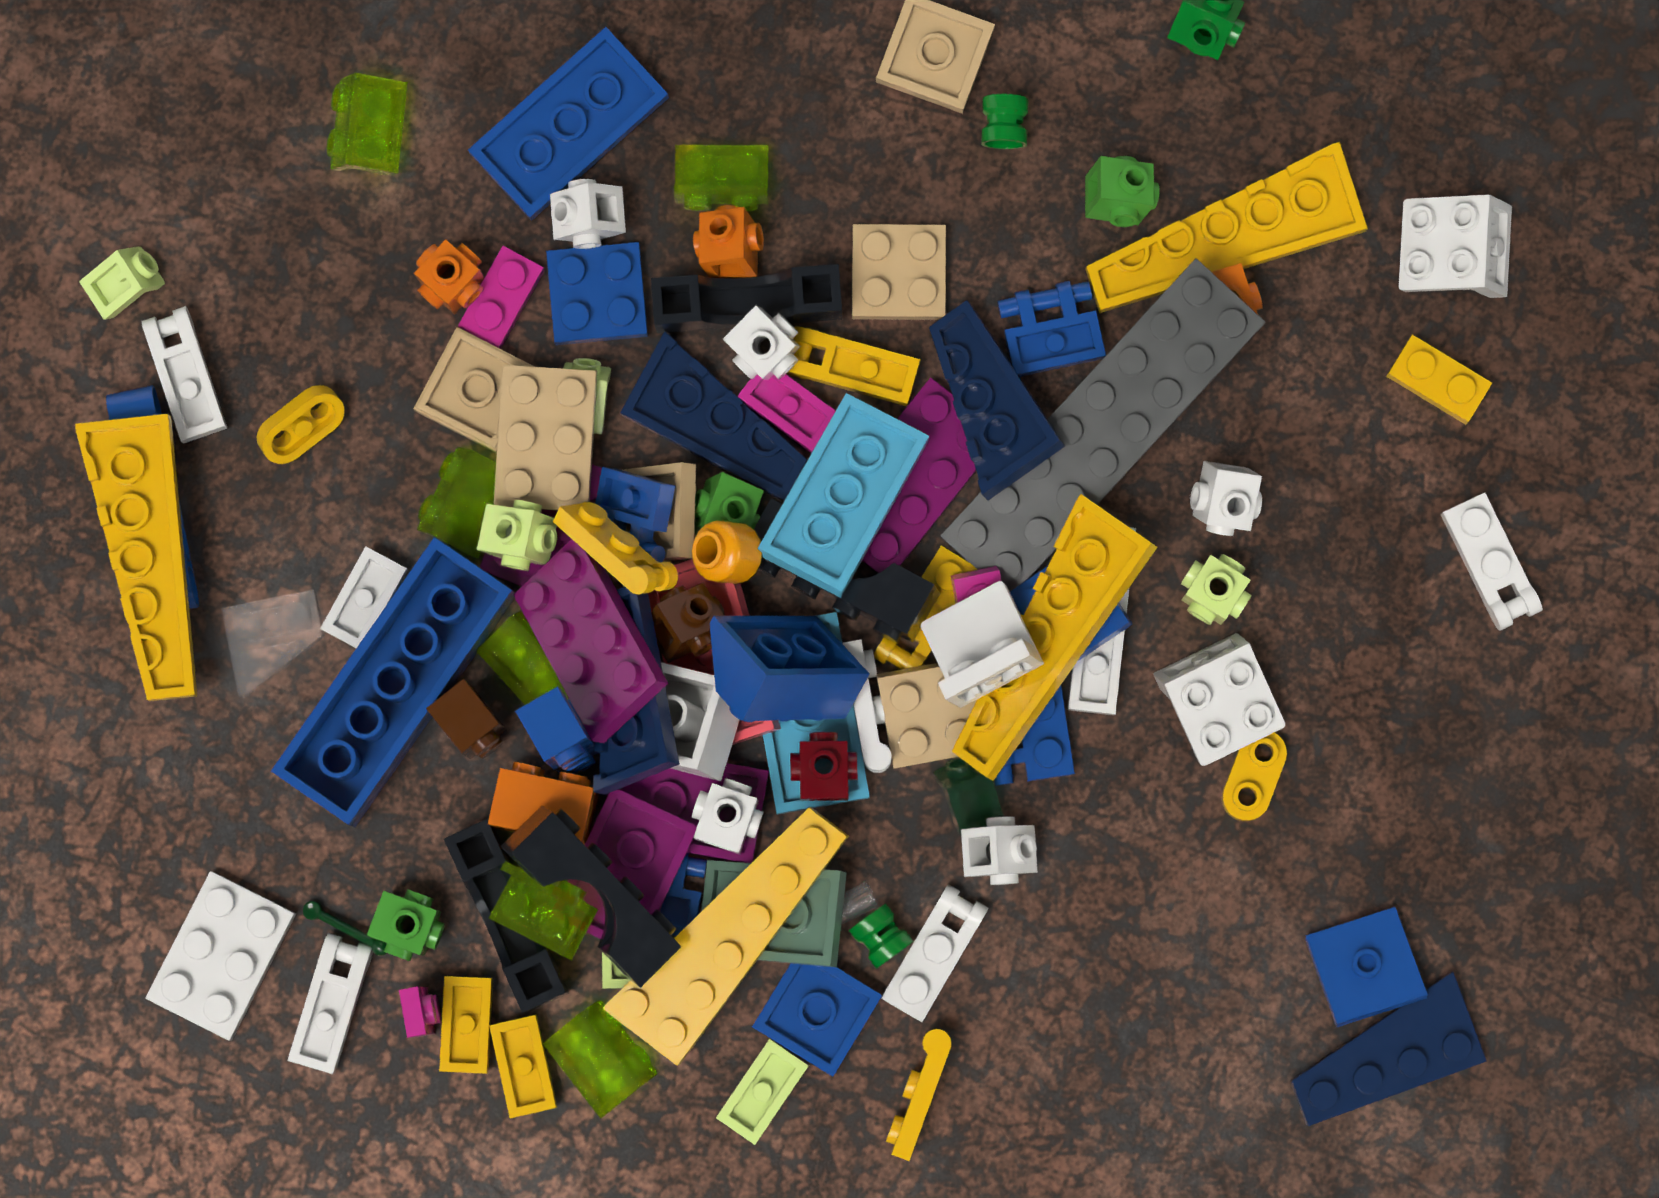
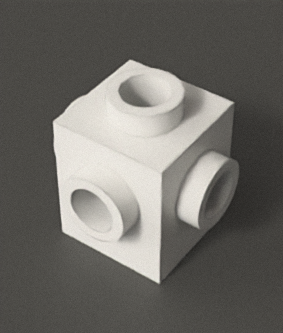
(587, 213)
(746, 341)
(1226, 498)
(730, 834)
(999, 850)

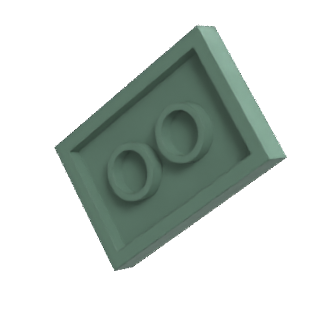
(812, 929)

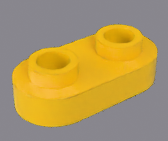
(300, 424)
(1255, 775)

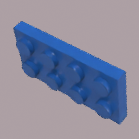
(568, 123)

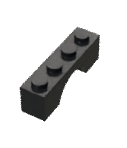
(721, 303)
(891, 599)
(631, 935)
(525, 963)

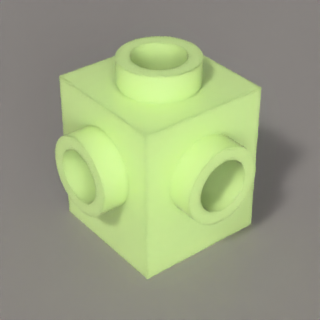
(518, 534)
(1205, 604)

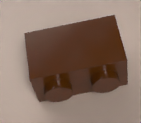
(468, 721)

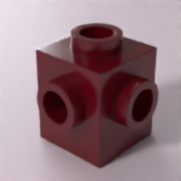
(820, 786)

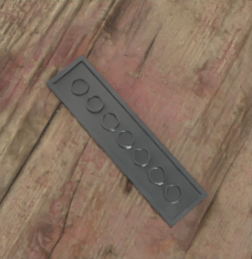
(1110, 422)

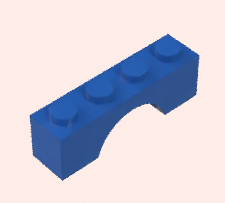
(558, 732)

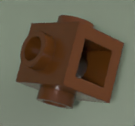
(684, 621)

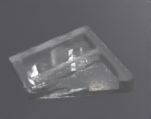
(269, 635)

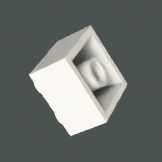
(700, 722)

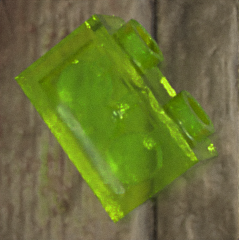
(367, 124)
(721, 176)
(459, 500)
(520, 659)
(545, 914)
(600, 1058)

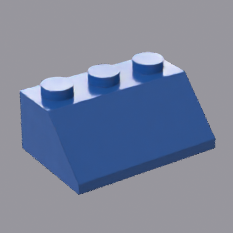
(783, 668)

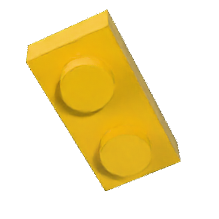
(1439, 379)
(466, 1024)
(523, 1066)

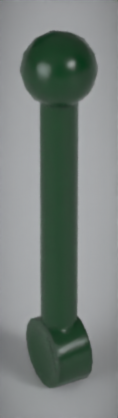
(314, 911)

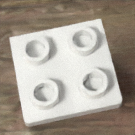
(1456, 244)
(980, 644)
(1221, 698)

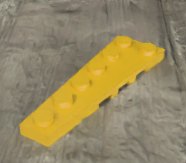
(1268, 220)
(140, 514)
(1071, 602)
(726, 940)

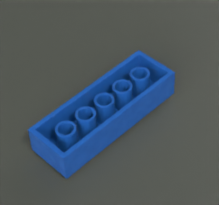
(390, 680)

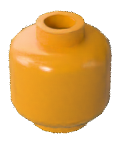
(726, 552)

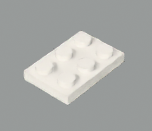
(220, 956)

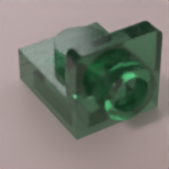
(968, 794)

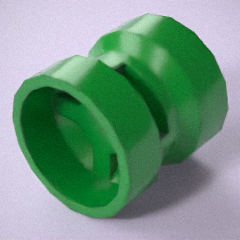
(1005, 118)
(889, 943)

